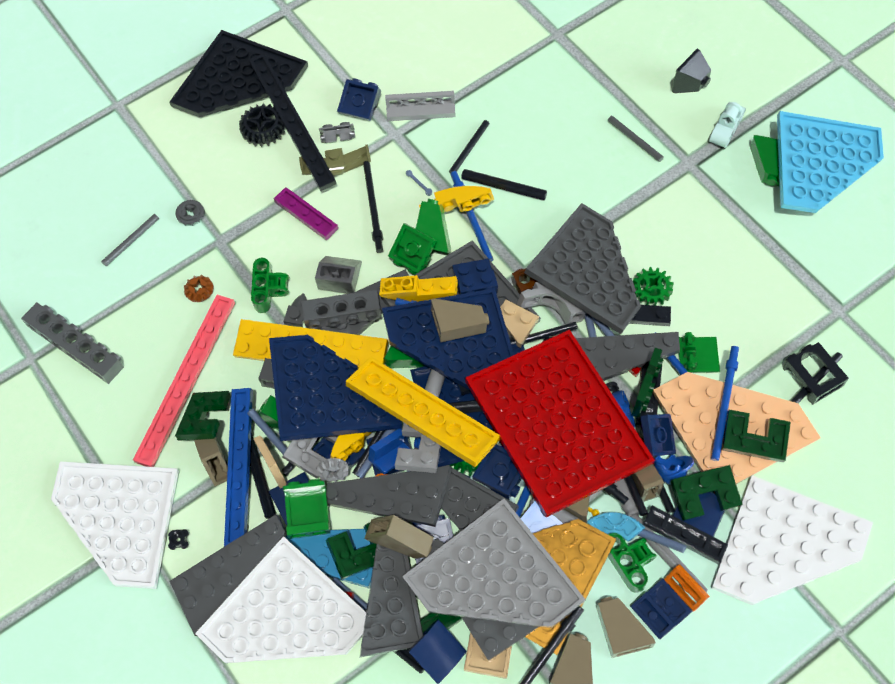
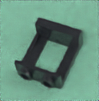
(816, 392)

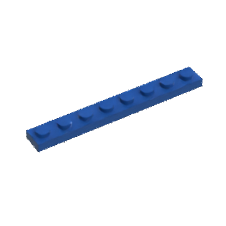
(238, 465)

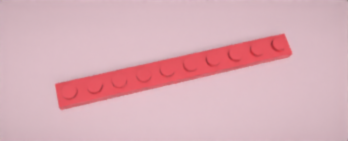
(184, 382)

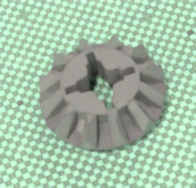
(332, 465)

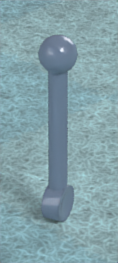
(428, 191)

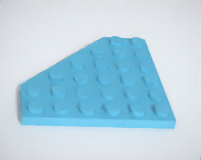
(822, 158)

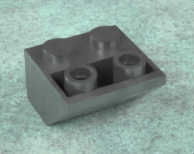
(337, 274)

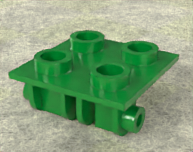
(699, 354)

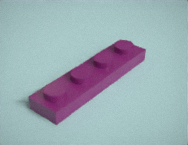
(306, 213)

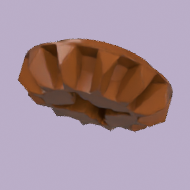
(202, 293)

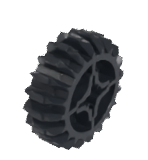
(261, 125)

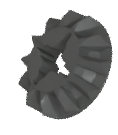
(192, 206)

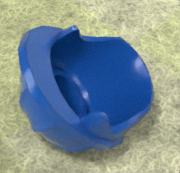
(673, 467)

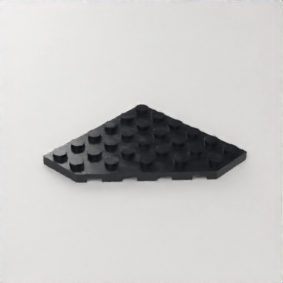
(227, 79)

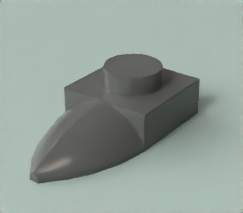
(294, 312)

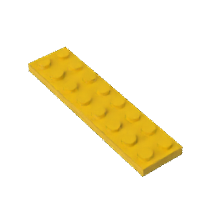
(254, 336)
(423, 411)

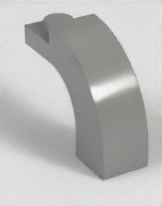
(544, 296)

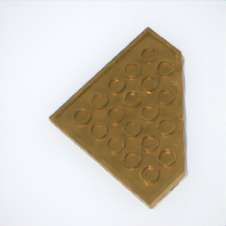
(581, 555)

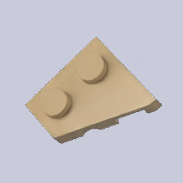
(518, 321)

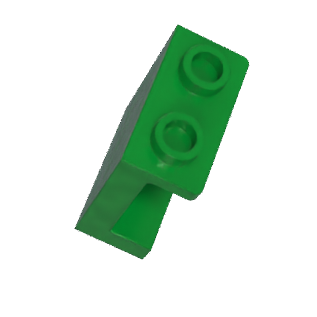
(306, 509)

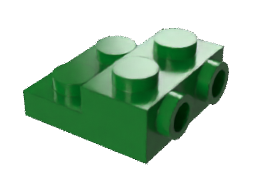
(412, 249)

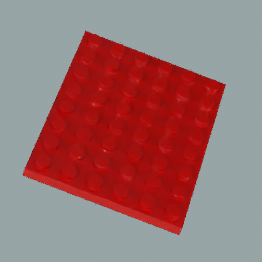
(559, 422)

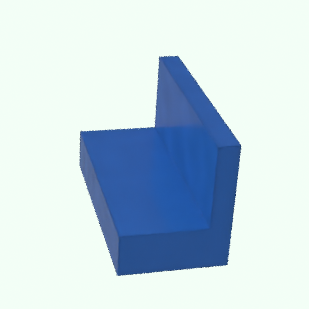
(384, 452)

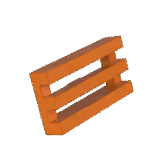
(688, 585)

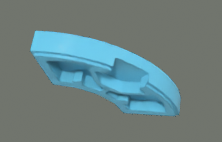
(617, 523)

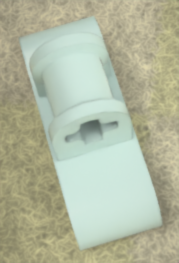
(727, 124)

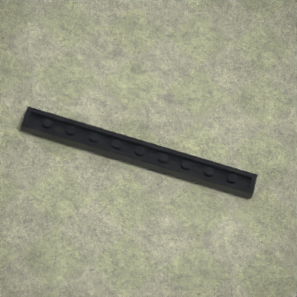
(292, 122)

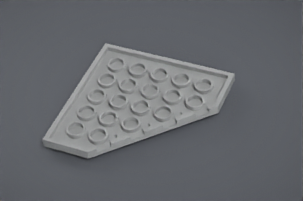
(495, 574)

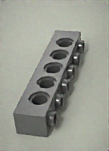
(106, 370)

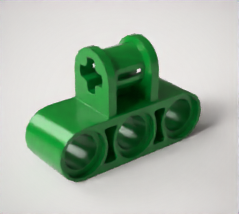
(273, 284)
(638, 555)

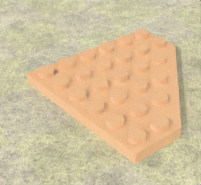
(695, 409)

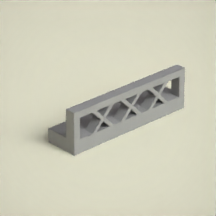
(420, 108)

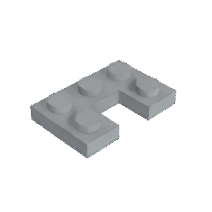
(301, 455)
(420, 460)

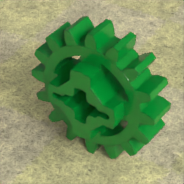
(652, 285)

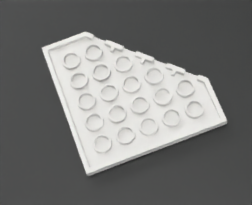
(119, 516)
(786, 543)
(284, 613)

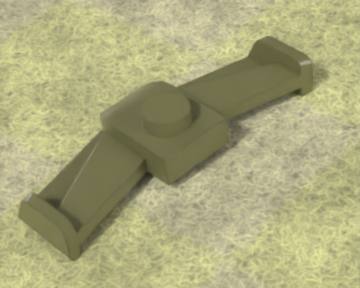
(341, 163)

